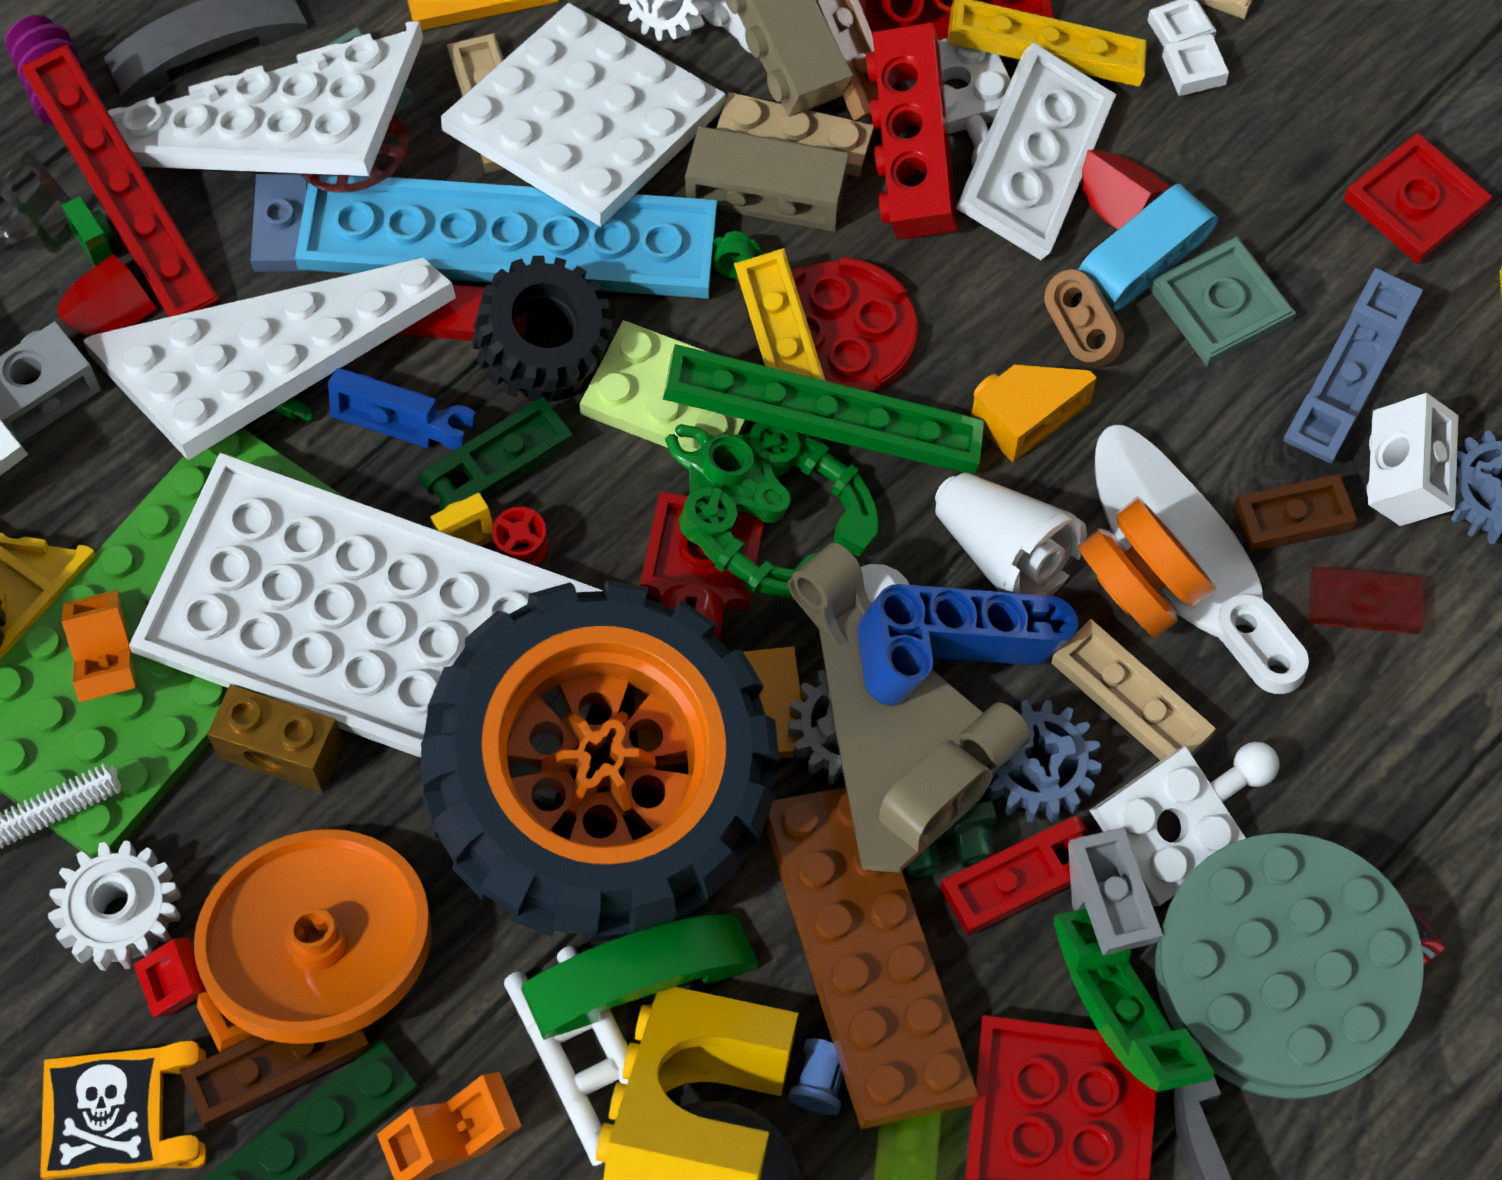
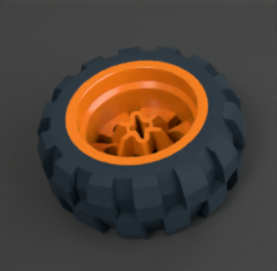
(591, 649)

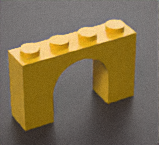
(687, 1041)

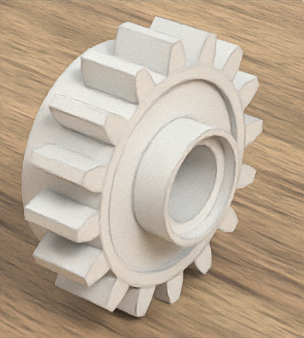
(98, 883)

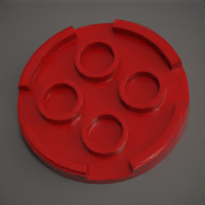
(857, 322)

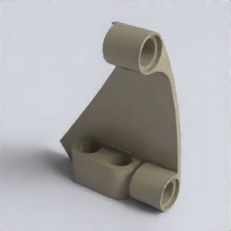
(905, 764)

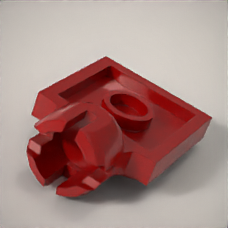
(682, 572)

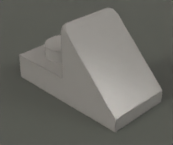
(1112, 890)

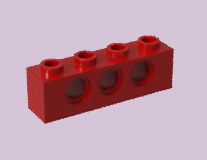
(931, 205)

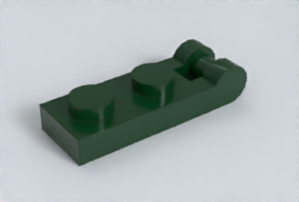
(499, 454)

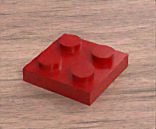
(1417, 198)

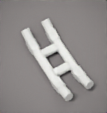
(570, 1086)

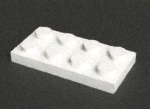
(1036, 151)

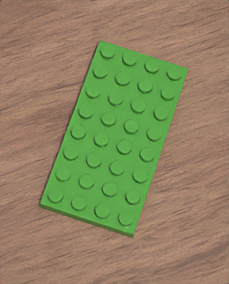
(142, 731)

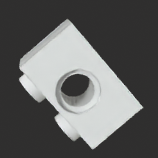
(1413, 459)

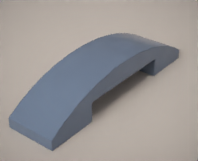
(1353, 366)

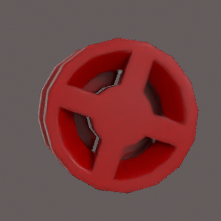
(517, 527)

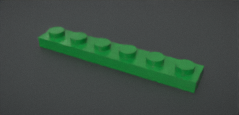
(823, 409)

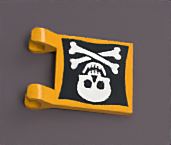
(109, 1113)

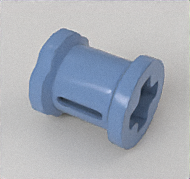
(819, 1079)

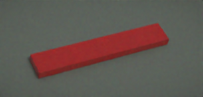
(119, 183)

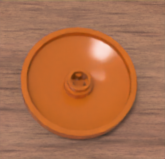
(313, 936)

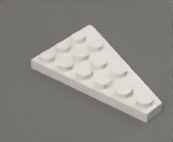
(296, 119)
(238, 360)

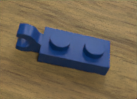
(396, 411)

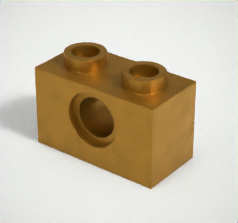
(276, 738)

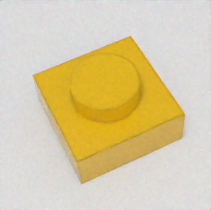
(466, 520)

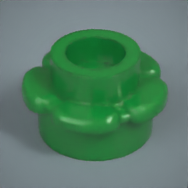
(733, 248)

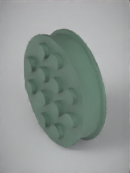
(1289, 965)

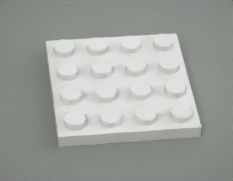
(583, 113)

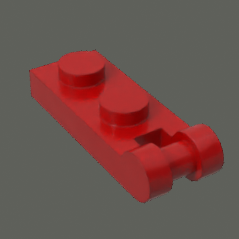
(1012, 878)

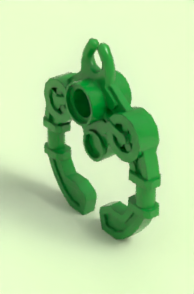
(740, 476)

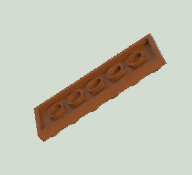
(868, 966)

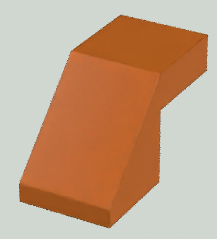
(99, 645)
(449, 1132)

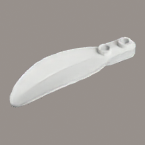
(1134, 467)

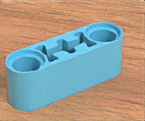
(1149, 245)

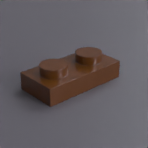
(1295, 513)

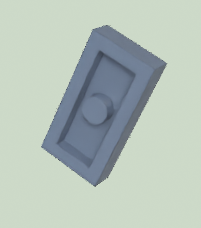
(277, 221)

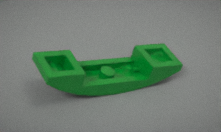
(636, 967)
(1126, 1011)

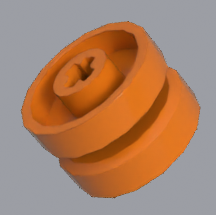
(1140, 573)

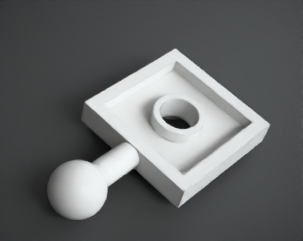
(980, 100)
(1182, 788)

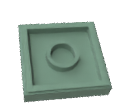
(1222, 301)

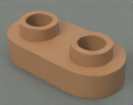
(1086, 321)

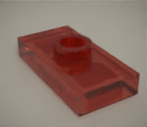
(1366, 600)

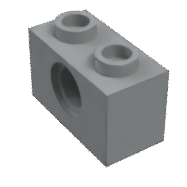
(61, 385)

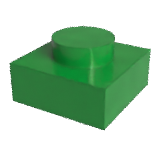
(89, 229)

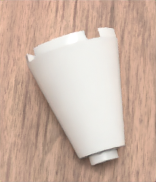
(1010, 535)

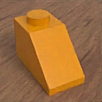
(1030, 404)

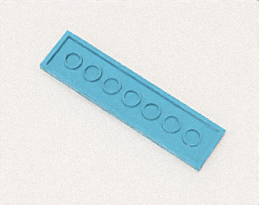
(479, 228)

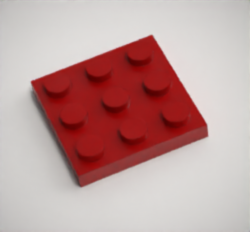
(1056, 1107)

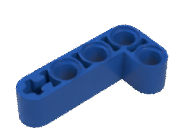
(954, 627)

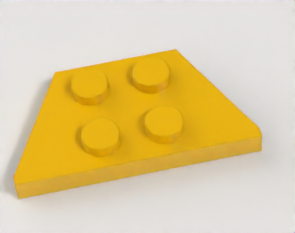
(32, 580)

